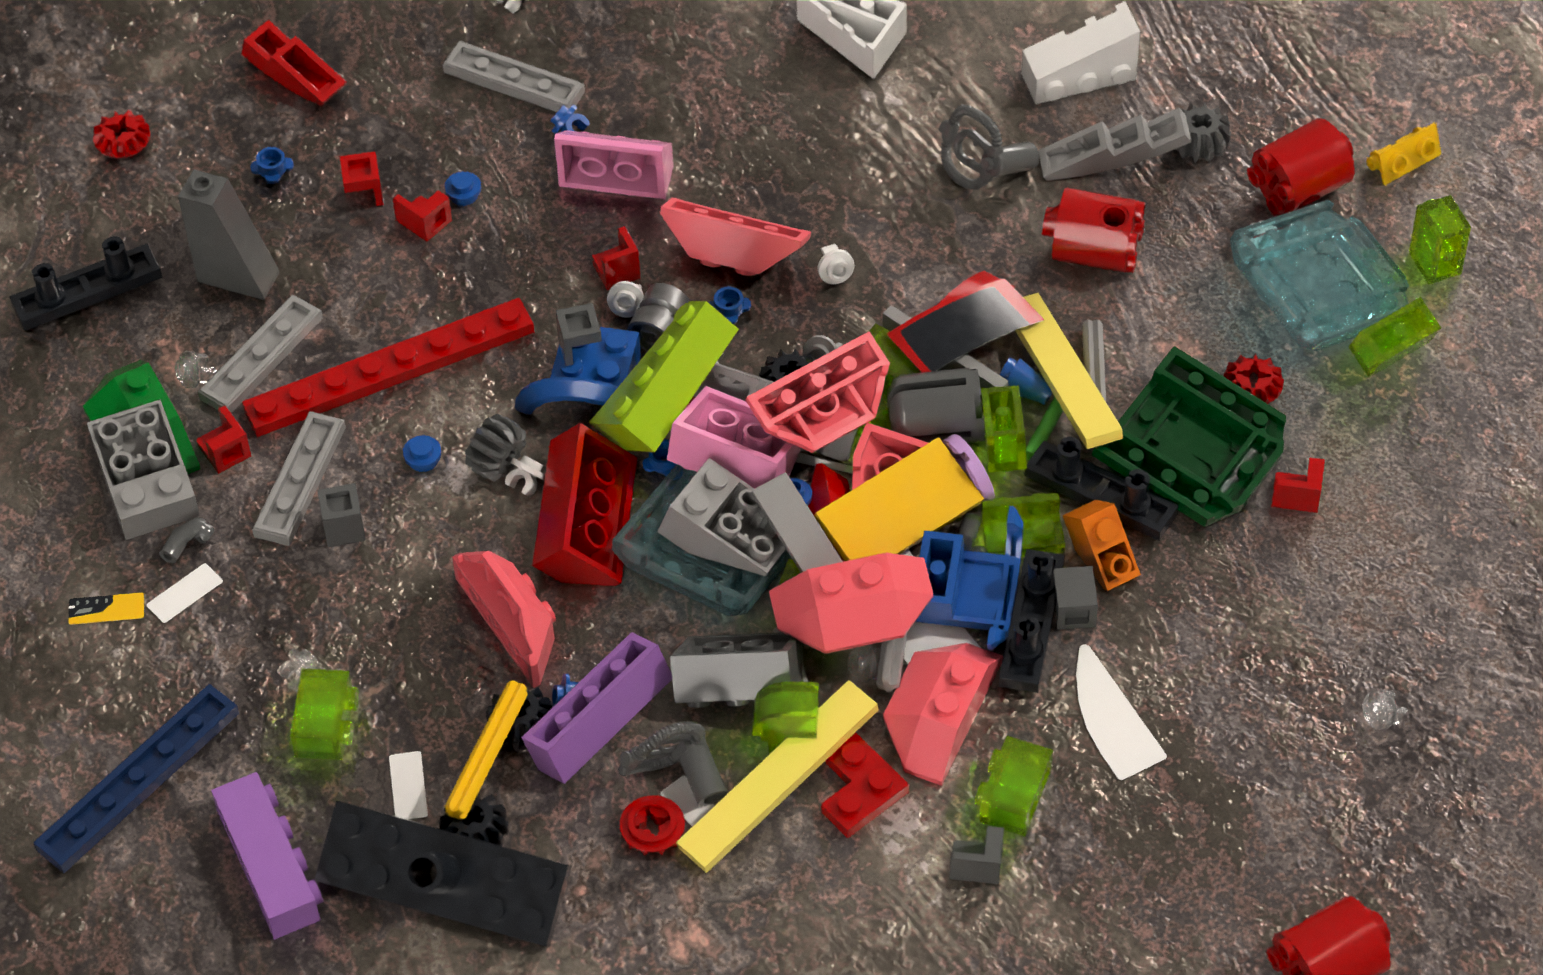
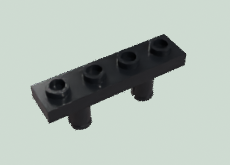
(84, 287)
(1084, 482)
(1031, 622)

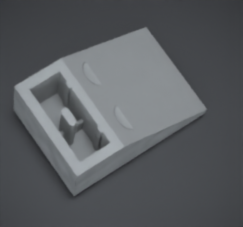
(143, 469)
(722, 522)

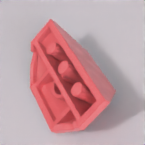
(730, 238)
(824, 396)
(853, 601)
(509, 608)
(937, 706)

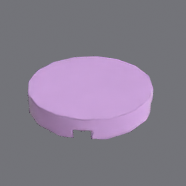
(971, 465)

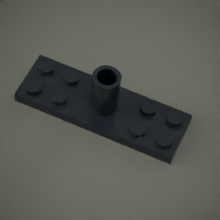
(473, 881)

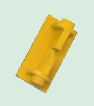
(1406, 154)

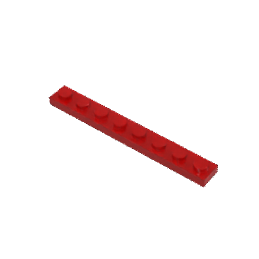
(388, 367)

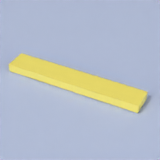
(1068, 379)
(776, 778)

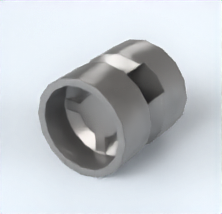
(656, 312)

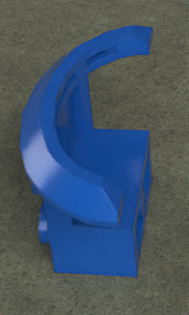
(593, 376)
(973, 586)

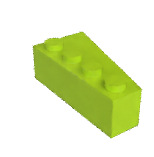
(665, 378)

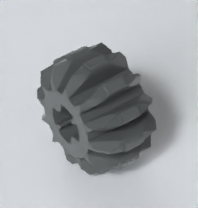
(1208, 133)
(495, 447)

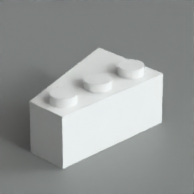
(857, 29)
(1084, 60)

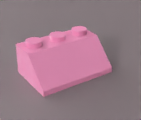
(613, 164)
(730, 435)

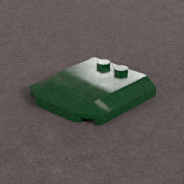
(1197, 439)

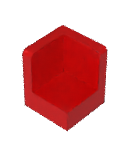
(361, 173)
(423, 215)
(618, 262)
(225, 444)
(1299, 491)

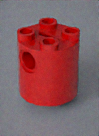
(1302, 166)
(1095, 229)
(1334, 941)

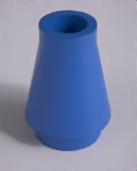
(1030, 383)

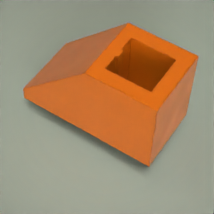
(1102, 543)

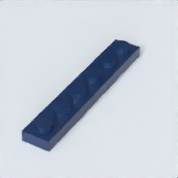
(136, 778)

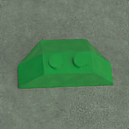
(133, 387)

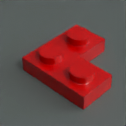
(869, 789)

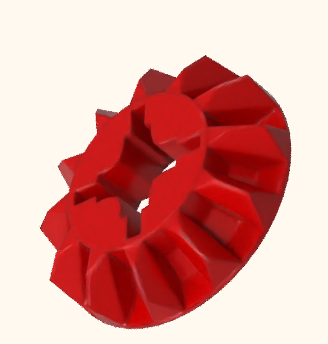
(128, 142)
(1269, 377)
(663, 812)

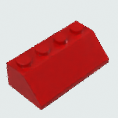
(583, 508)

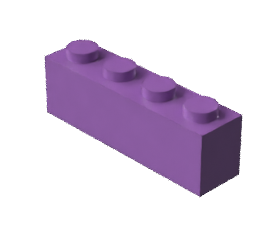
(597, 707)
(266, 854)

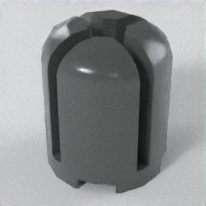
(937, 405)

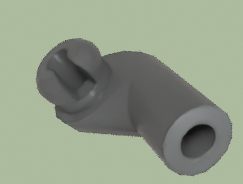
(969, 528)
(180, 536)

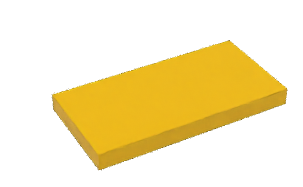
(899, 504)

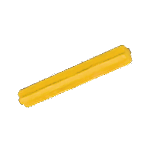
(486, 750)

